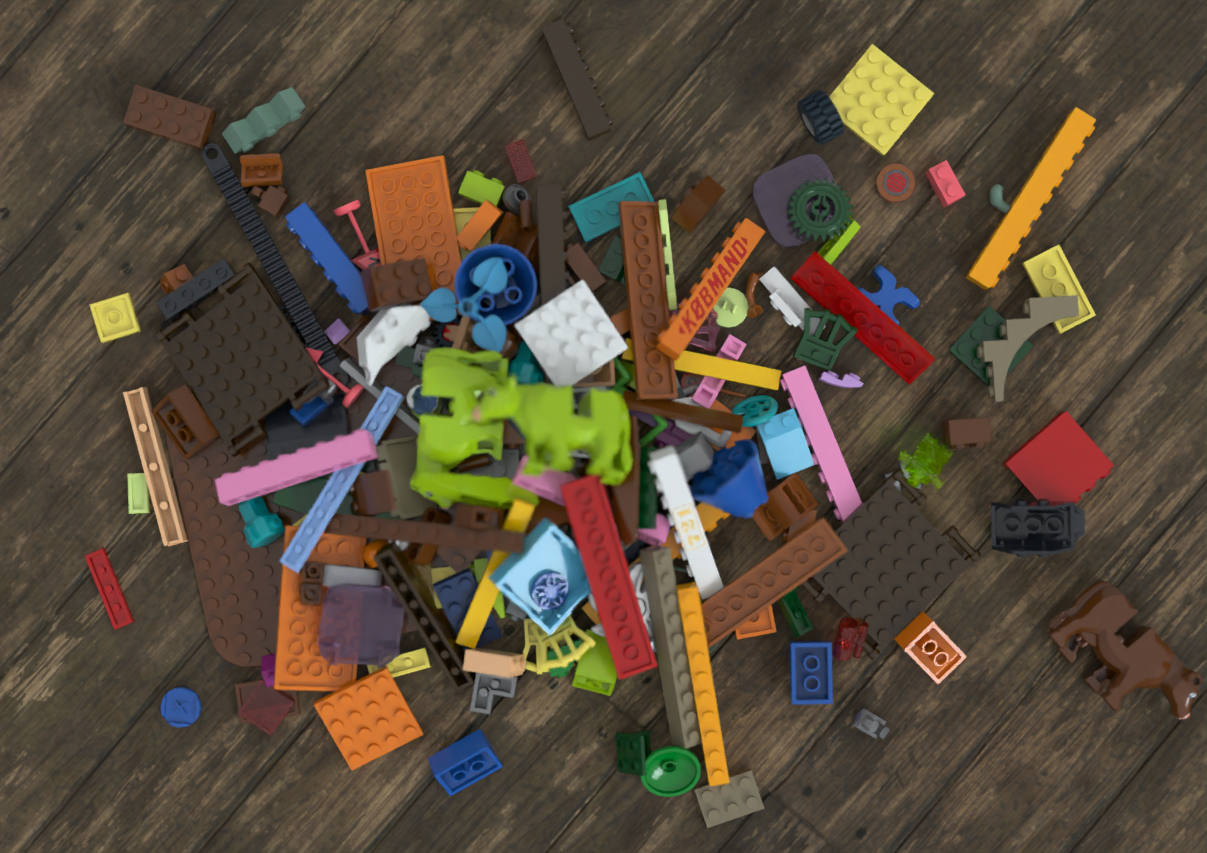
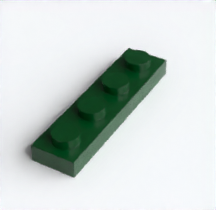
(647, 491)

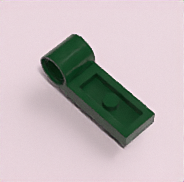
(795, 613)

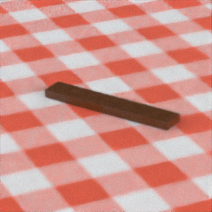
(685, 412)

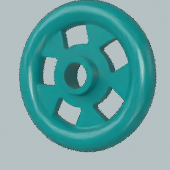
(755, 412)

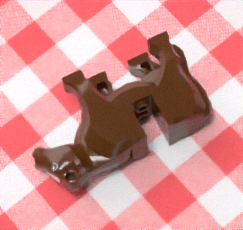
(1129, 663)

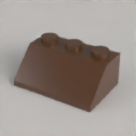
(185, 422)

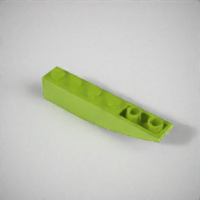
(474, 490)

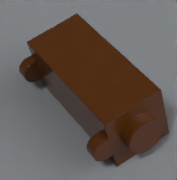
(584, 267)

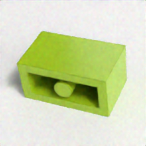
(479, 189)

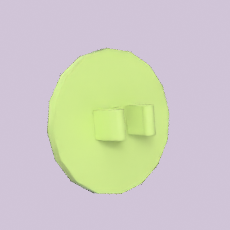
(731, 308)

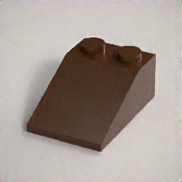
(372, 494)

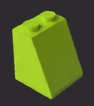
(595, 668)

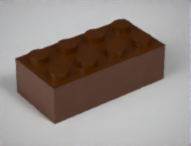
(169, 117)

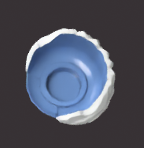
(421, 403)

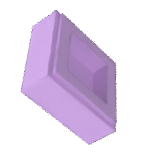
(337, 331)

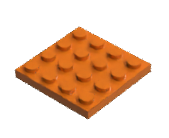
(368, 718)

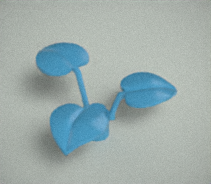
(489, 332)

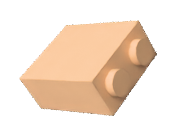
(494, 662)

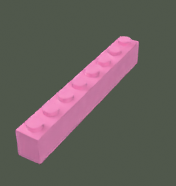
(822, 442)
(296, 468)
(548, 487)

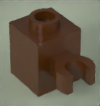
(273, 200)

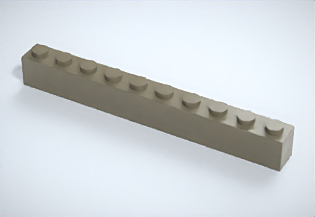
(670, 646)

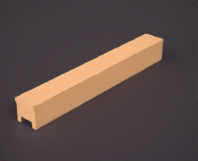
(155, 467)

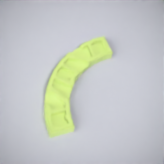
(667, 255)

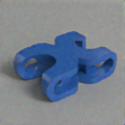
(887, 294)

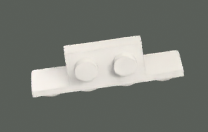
(787, 299)

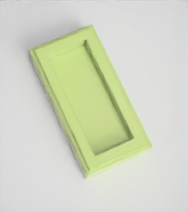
(138, 493)

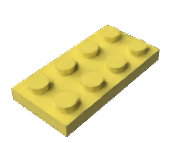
(1053, 278)

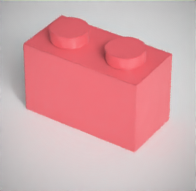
(945, 183)

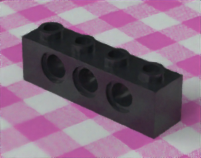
(196, 290)

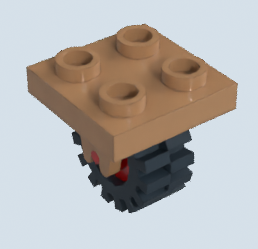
(457, 334)

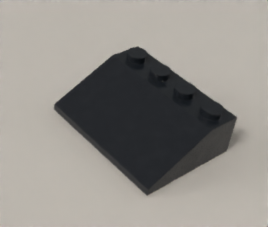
(287, 435)

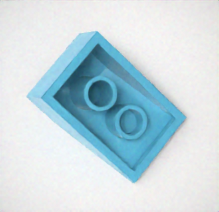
(785, 444)

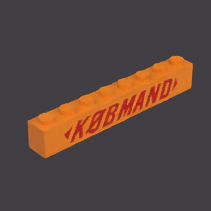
(710, 289)

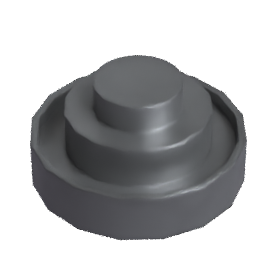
(513, 195)

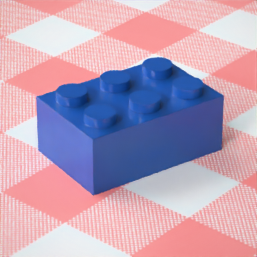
(810, 672)

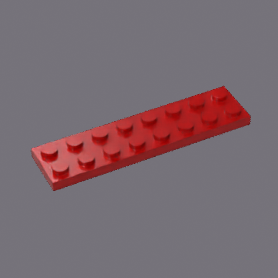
(873, 325)

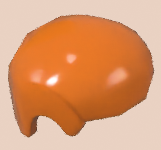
(370, 551)

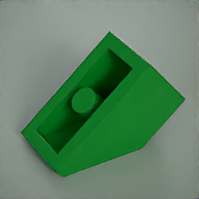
(560, 671)

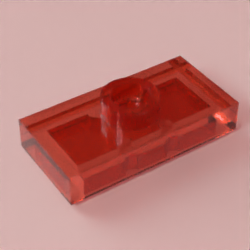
(520, 161)

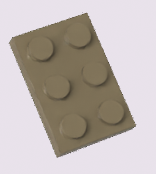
(729, 800)

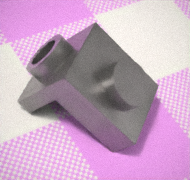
(423, 346)
(514, 612)

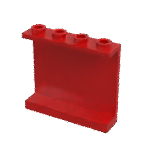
(1059, 461)

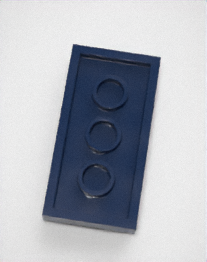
(456, 596)

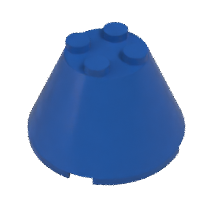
(516, 296)
(732, 481)

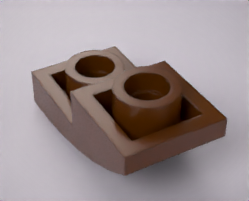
(311, 583)

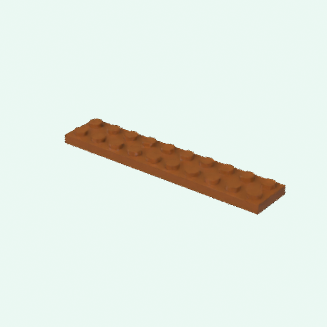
(646, 299)
(770, 580)

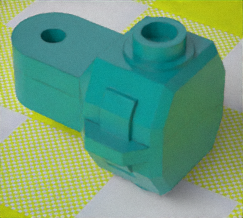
(525, 367)
(261, 525)

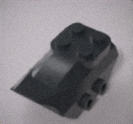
(1036, 527)

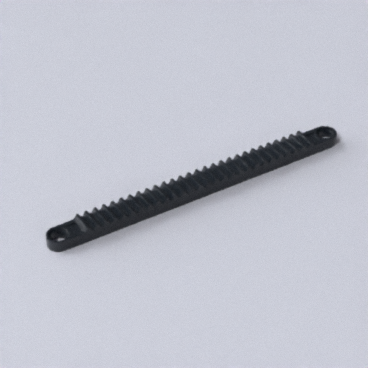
(273, 261)

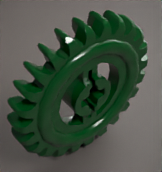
(817, 228)

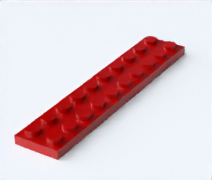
(608, 575)

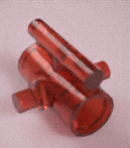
(849, 638)

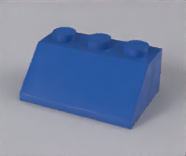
(464, 762)

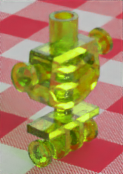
(926, 462)

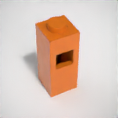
(479, 225)

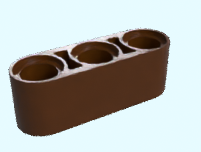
(423, 553)

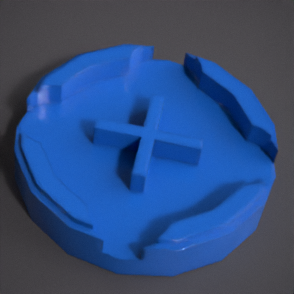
(181, 707)

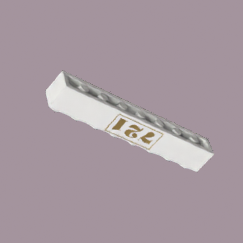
(686, 520)

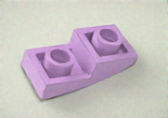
(846, 381)

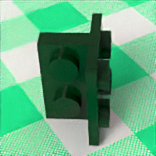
(632, 752)

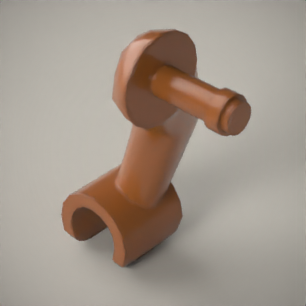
(753, 309)

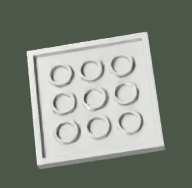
(571, 335)

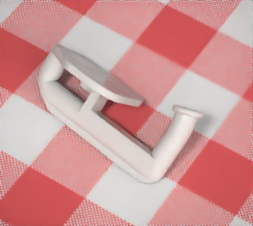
(711, 436)

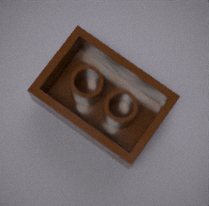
(396, 284)

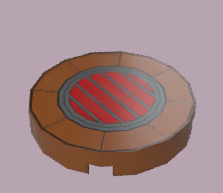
(895, 183)

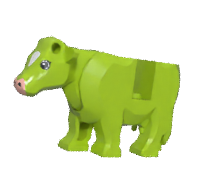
(549, 426)
(450, 438)

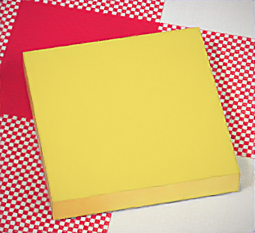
(115, 317)

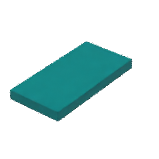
(600, 211)

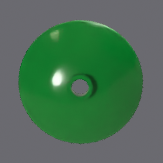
(671, 771)

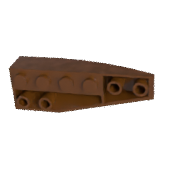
(624, 496)

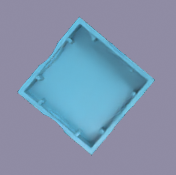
(543, 551)

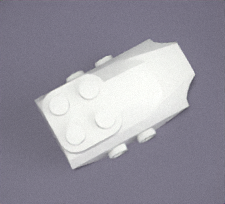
(387, 335)

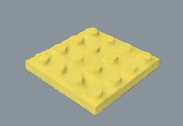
(879, 99)

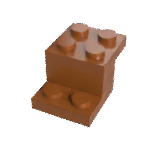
(785, 506)

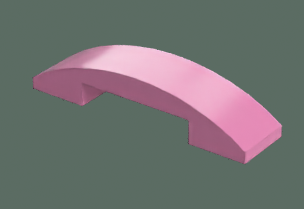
(711, 386)

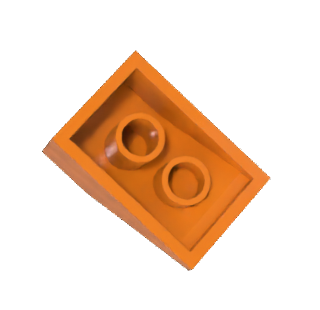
(930, 647)

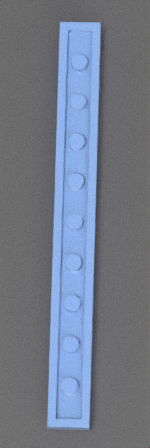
(338, 485)

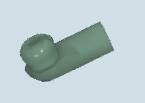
(996, 199)

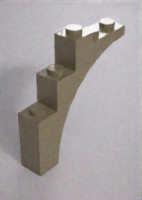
(1016, 331)

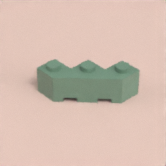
(264, 121)

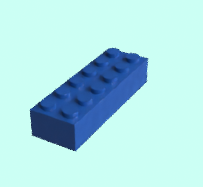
(329, 255)

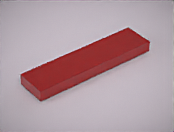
(109, 588)

